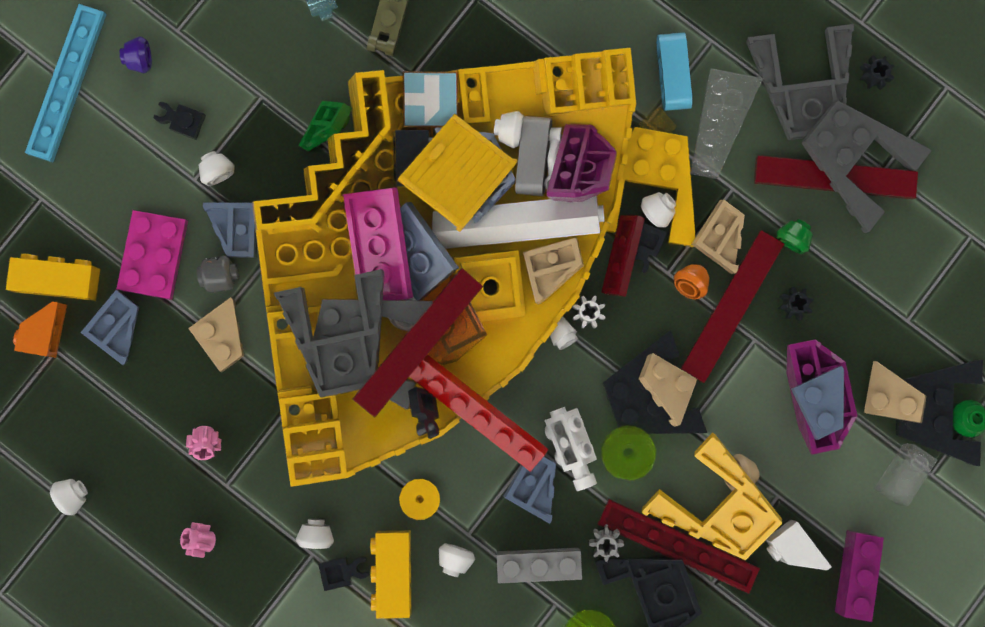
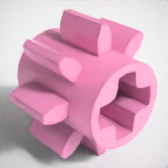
(203, 443)
(197, 540)

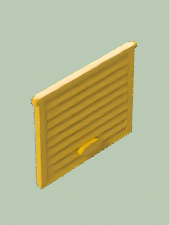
(457, 171)

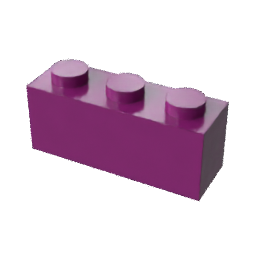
(859, 575)

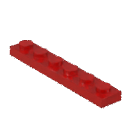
(479, 413)

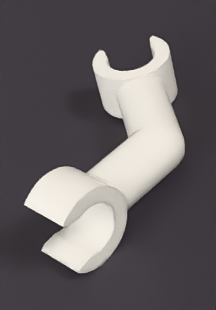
(555, 139)

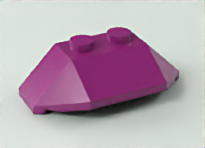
(581, 165)
(804, 363)

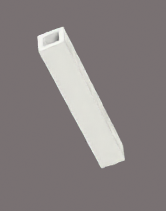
(523, 223)

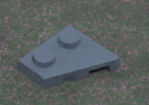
(234, 227)
(114, 326)
(822, 402)
(534, 489)

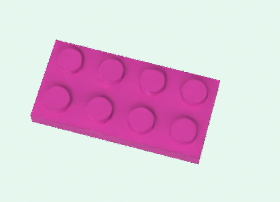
(379, 239)

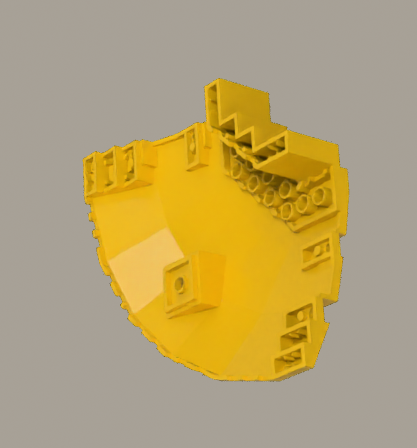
(309, 246)

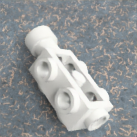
(571, 445)

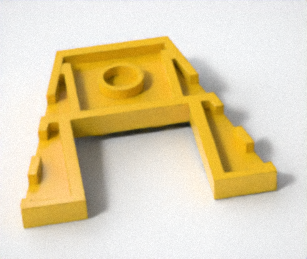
(662, 162)
(741, 518)

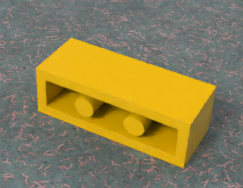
(53, 277)
(391, 574)

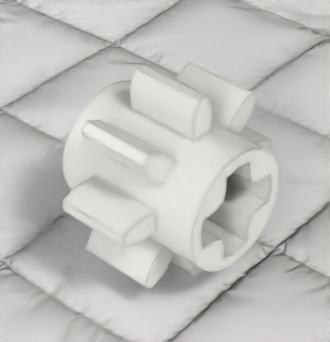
(586, 319)

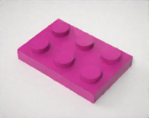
(152, 255)

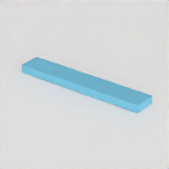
(65, 83)

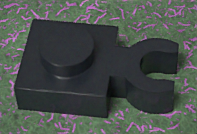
(183, 120)
(649, 244)
(424, 407)
(338, 572)

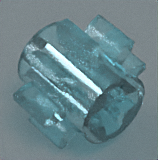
(322, 8)

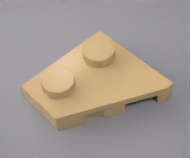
(722, 236)
(552, 267)
(220, 335)
(668, 386)
(893, 396)

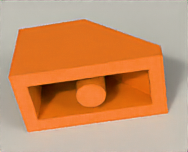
(41, 331)

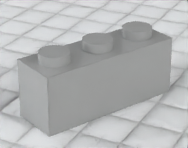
(539, 565)

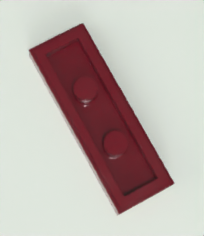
(623, 255)

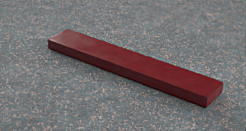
(807, 175)
(732, 306)
(417, 342)
(679, 545)

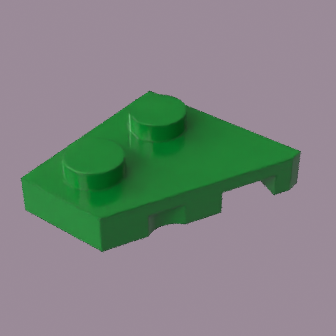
(328, 120)

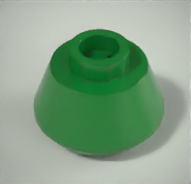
(796, 236)
(969, 418)

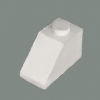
(795, 547)

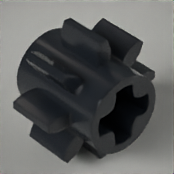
(881, 66)
(794, 296)

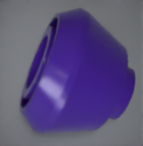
(136, 55)

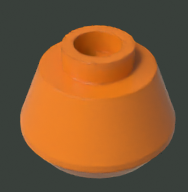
(692, 281)

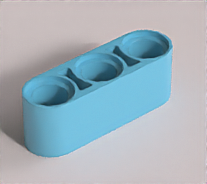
(674, 71)

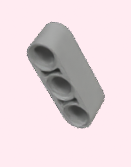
(533, 156)

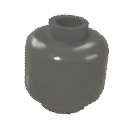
(217, 274)

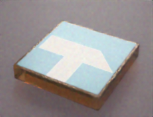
(429, 98)

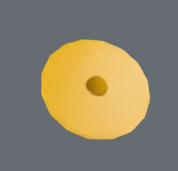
(419, 499)

